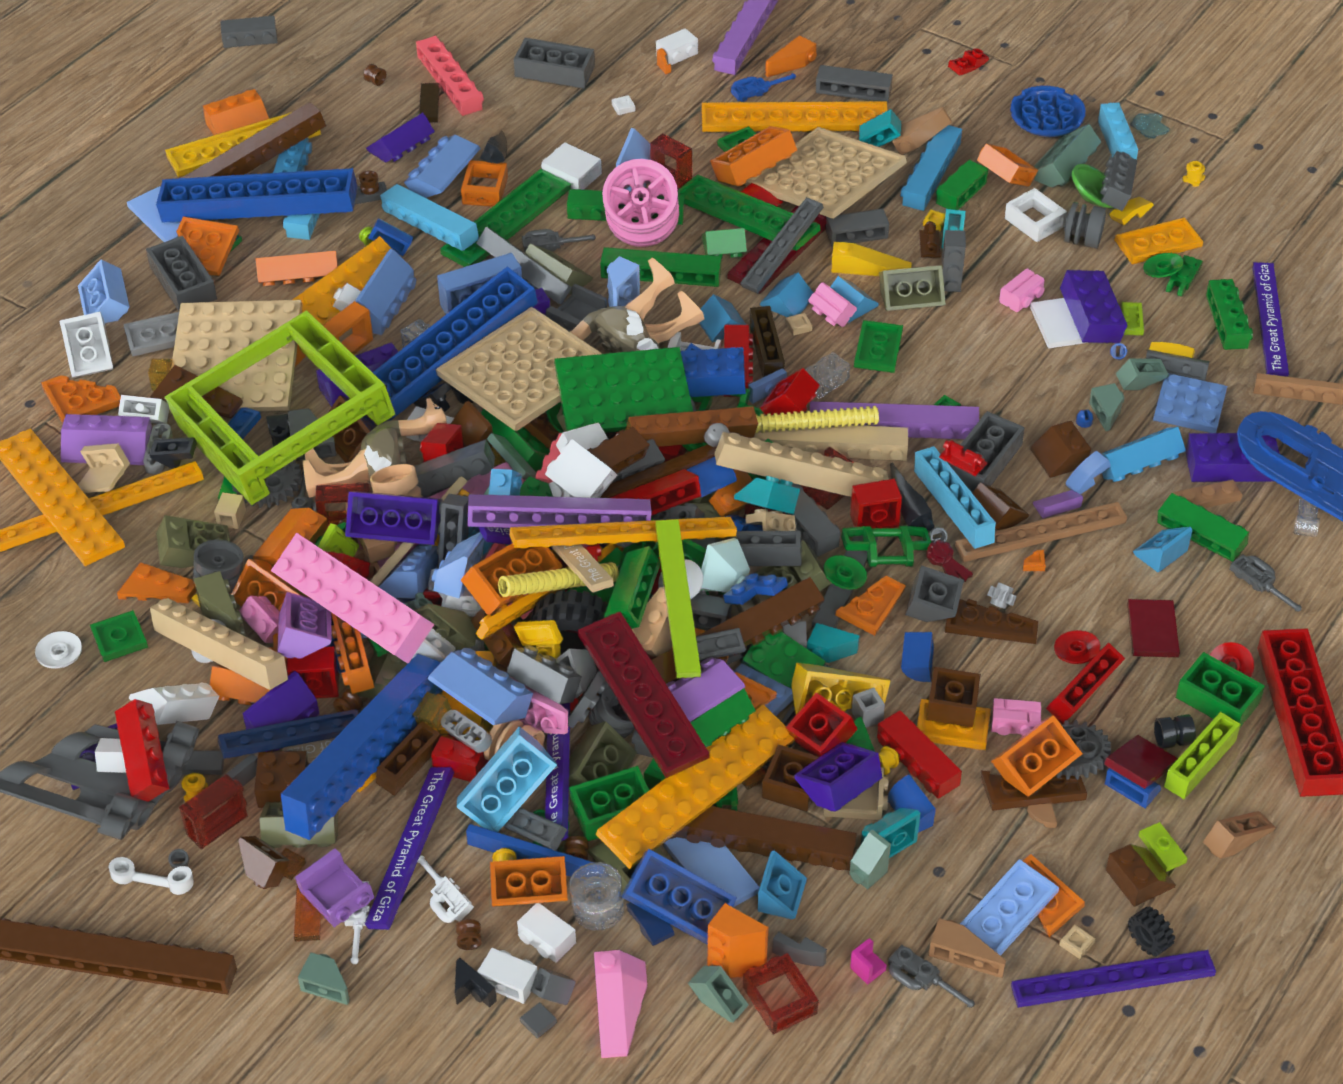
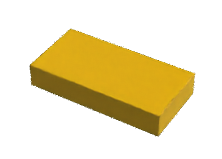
(538, 633)

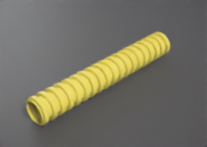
(817, 419)
(546, 580)

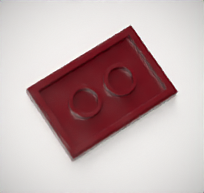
(1153, 628)
(1140, 761)

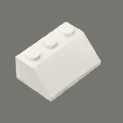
(180, 702)

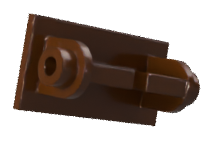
(930, 241)

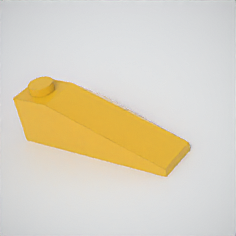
(860, 260)
(833, 684)

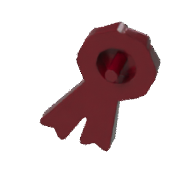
(941, 554)

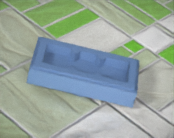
(764, 386)

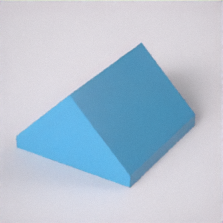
(788, 296)
(855, 296)
(716, 314)
(1164, 547)
(780, 888)

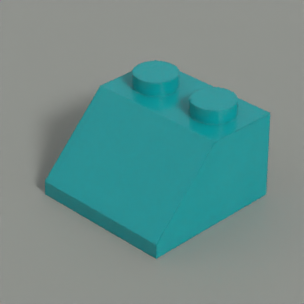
(770, 494)
(897, 828)

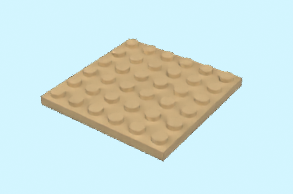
(830, 171)
(217, 330)
(514, 368)

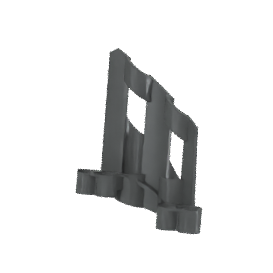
(103, 795)

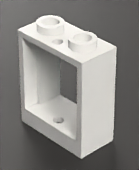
(1054, 214)

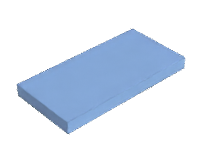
(145, 209)
(714, 866)
(1010, 906)

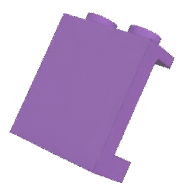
(334, 888)

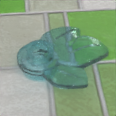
(1150, 125)

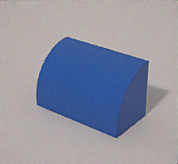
(394, 237)
(712, 476)
(918, 655)
(1130, 789)
(909, 795)

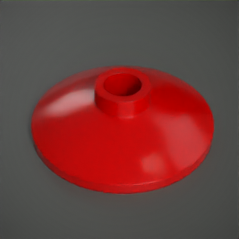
(1077, 646)
(1235, 653)

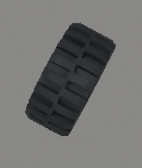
(571, 612)

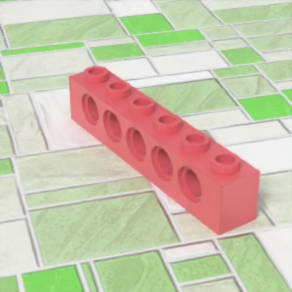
(449, 75)

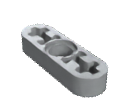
(158, 429)
(469, 738)

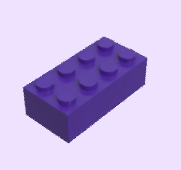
(1093, 306)
(1220, 458)

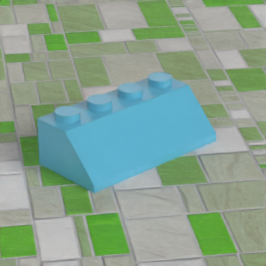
(506, 781)

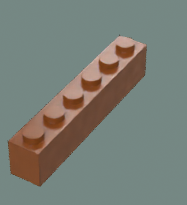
(691, 426)

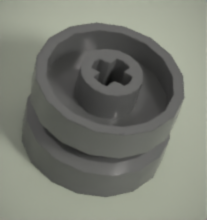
(219, 556)

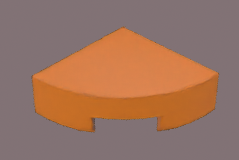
(661, 61)
(1035, 562)

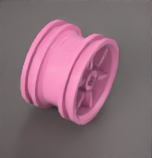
(647, 230)

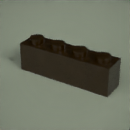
(766, 340)

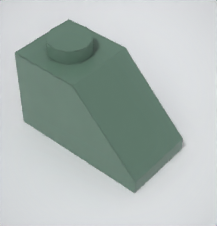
(1141, 373)
(1106, 404)
(870, 860)
(322, 978)
(718, 992)

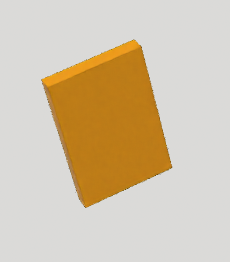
(956, 735)

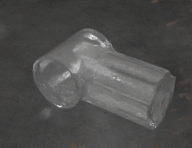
(1306, 519)

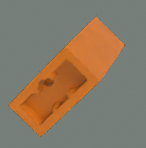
(1007, 165)
(492, 195)
(354, 317)

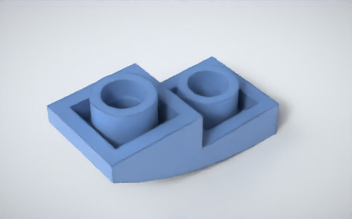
(1084, 474)

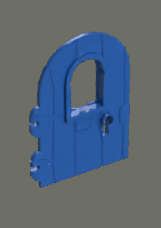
(1323, 473)

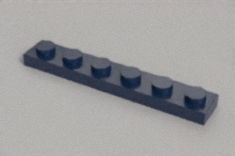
(284, 734)

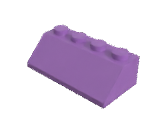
(90, 430)
(302, 626)
(702, 693)

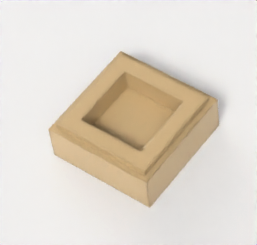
(799, 324)
(1077, 941)

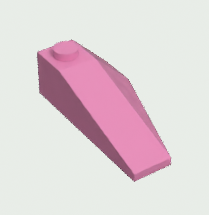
(545, 714)
(620, 992)

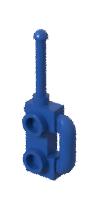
(753, 86)

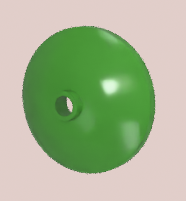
(1089, 184)

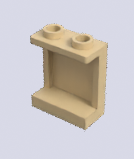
(867, 804)

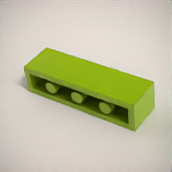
(1202, 755)

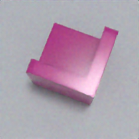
(866, 963)

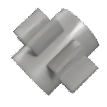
(1001, 595)

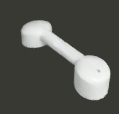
(178, 881)

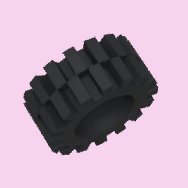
(1151, 931)

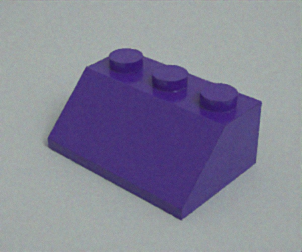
(402, 139)
(282, 704)
(840, 775)

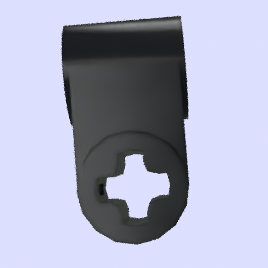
(278, 427)

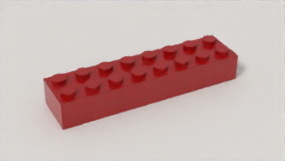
(1303, 711)

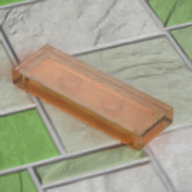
(307, 919)

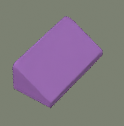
(1058, 503)

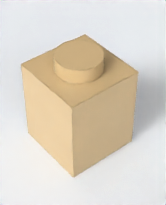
(230, 510)

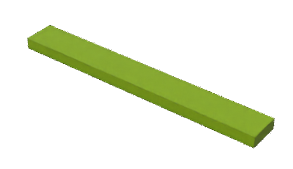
(678, 599)

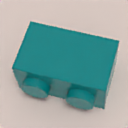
(881, 129)

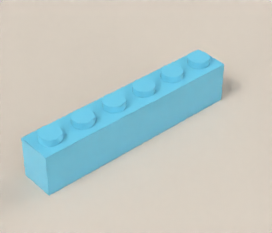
(429, 217)
(955, 497)

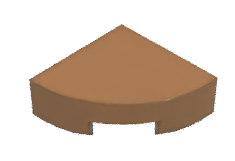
(1044, 814)

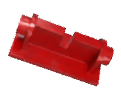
(965, 460)

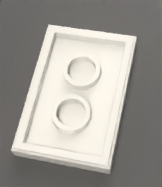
(1055, 323)

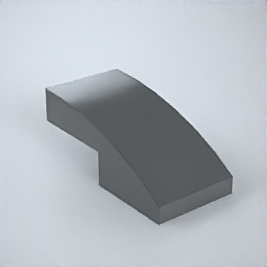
(804, 953)

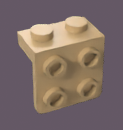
(106, 467)
(772, 520)

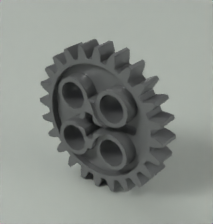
(280, 484)
(1092, 745)

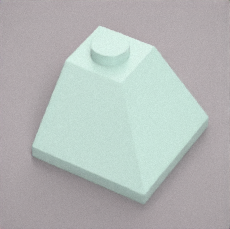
(724, 565)

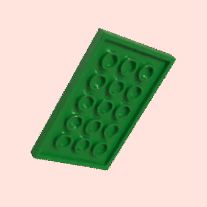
(621, 386)

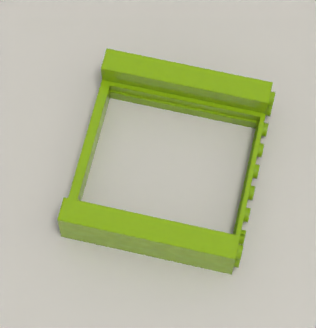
(229, 451)

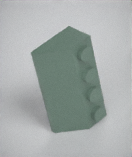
(1065, 154)

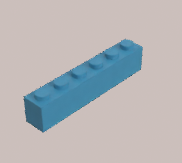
(931, 168)

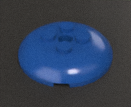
(1047, 111)

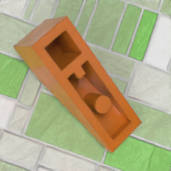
(791, 57)

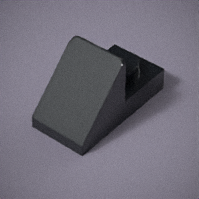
(437, 395)
(171, 451)
(471, 982)

